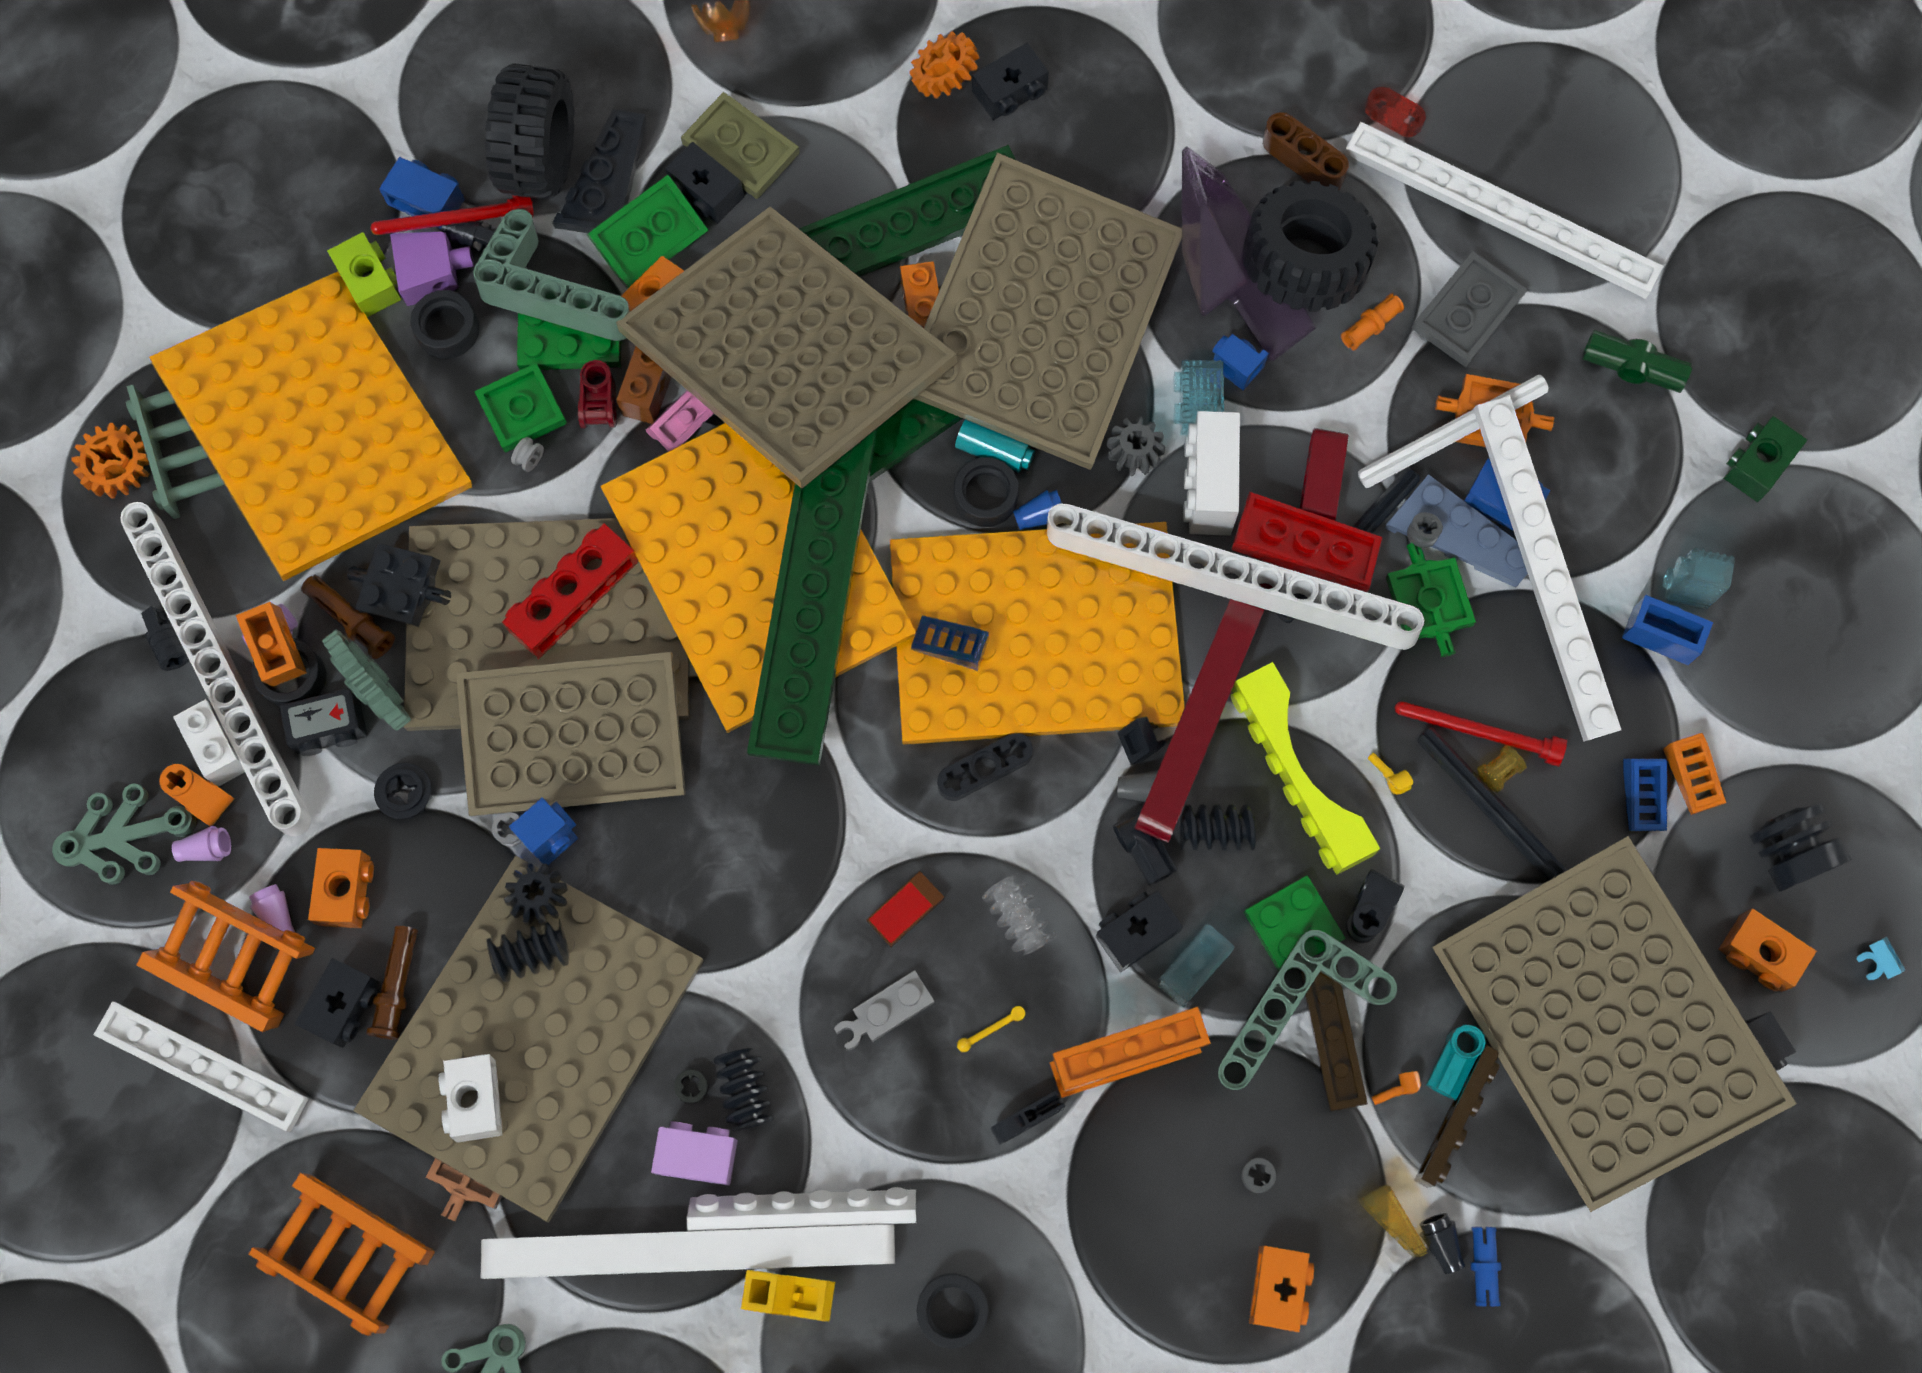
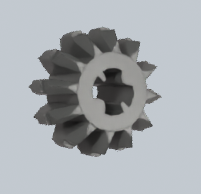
(1122, 446)

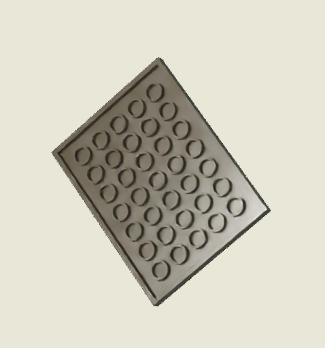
(1046, 309)
(786, 345)
(490, 571)
(1612, 1025)
(558, 1037)

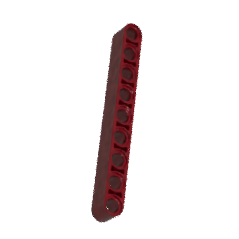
(1199, 719)

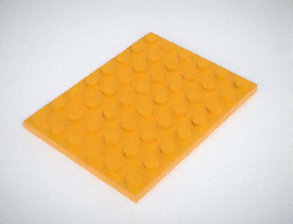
(310, 424)
(712, 546)
(1066, 647)

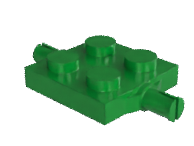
(1438, 594)

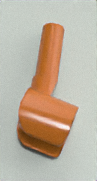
(1409, 1083)

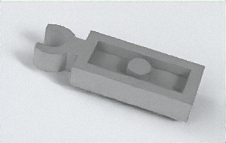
(887, 1009)

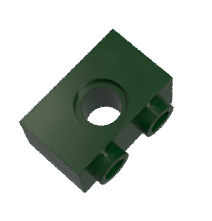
(1777, 444)

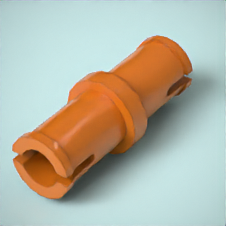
(1372, 321)

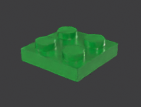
(520, 407)
(1288, 916)

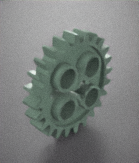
(366, 679)

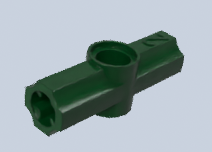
(1637, 361)

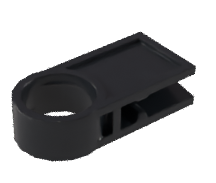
(1027, 1117)

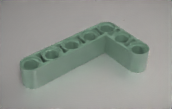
(508, 285)
(1292, 997)

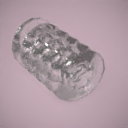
(1018, 915)

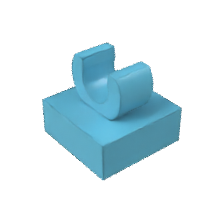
(1885, 958)

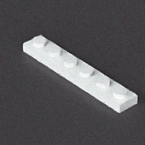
(201, 1066)
(801, 1209)

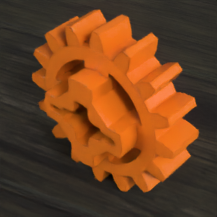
(944, 64)
(110, 447)

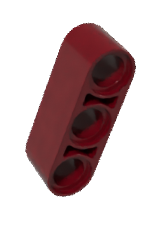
(1324, 472)

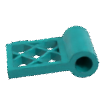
(989, 443)

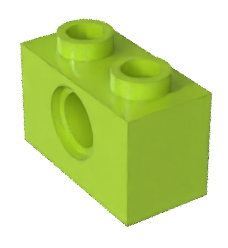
(356, 258)

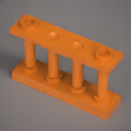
(197, 976)
(1129, 1052)
(376, 1233)

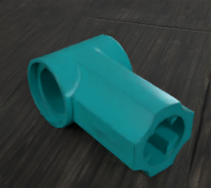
(1455, 1065)

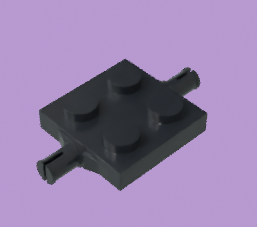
(398, 584)

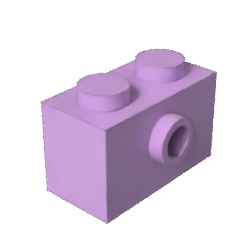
(694, 1154)

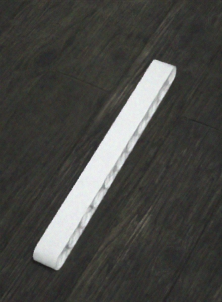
(1242, 589)
(225, 679)
(687, 1251)

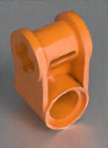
(198, 796)

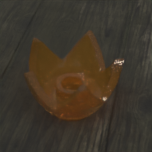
(721, 22)

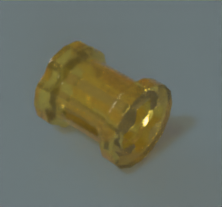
(1501, 768)

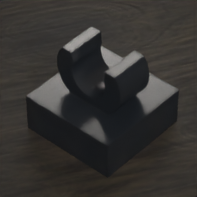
(1139, 740)

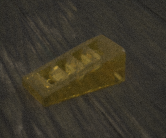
(1388, 1212)

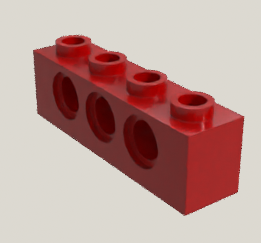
(567, 610)

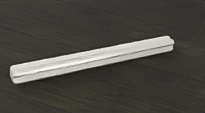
(1444, 435)

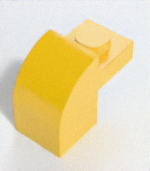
(788, 1295)

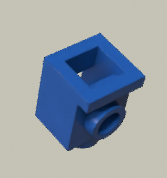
(1239, 360)

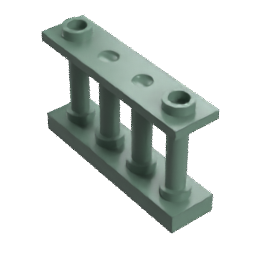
(165, 495)

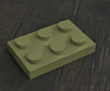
(742, 144)

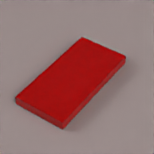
(1306, 542)

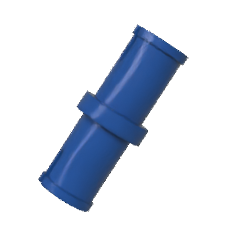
(1486, 1266)

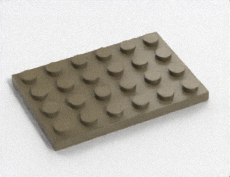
(570, 733)

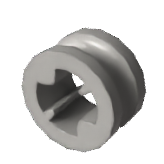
(527, 454)
(505, 818)

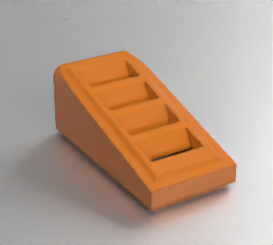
(1707, 769)

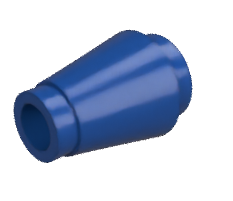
(1036, 510)

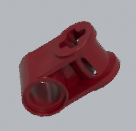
(597, 402)

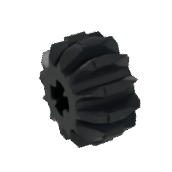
(530, 883)

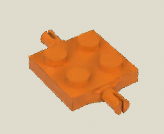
(1480, 390)

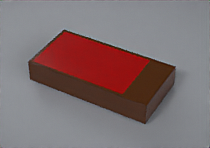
(905, 909)

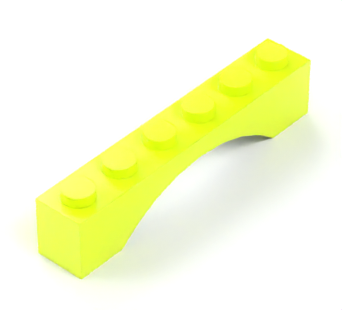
(1340, 833)

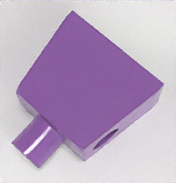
(427, 263)

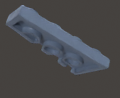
(1464, 533)

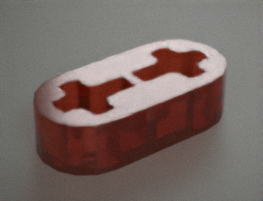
(1395, 111)

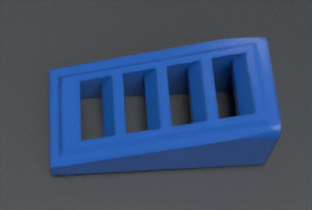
(1659, 782)

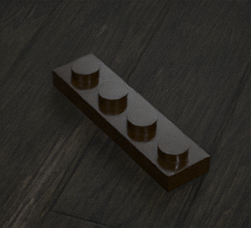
(1334, 1043)
(1451, 1132)

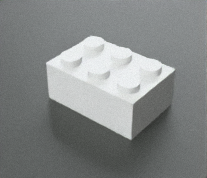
(1212, 473)

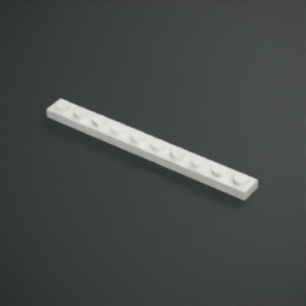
(1503, 210)
(1547, 568)

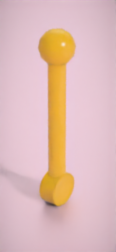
(1017, 1014)

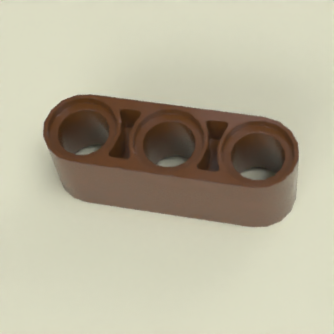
(1300, 138)

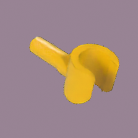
(1398, 782)

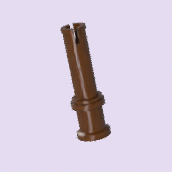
(358, 625)
(390, 1000)

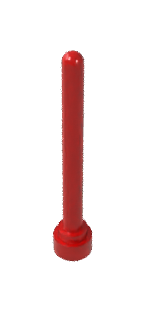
(451, 217)
(1549, 749)

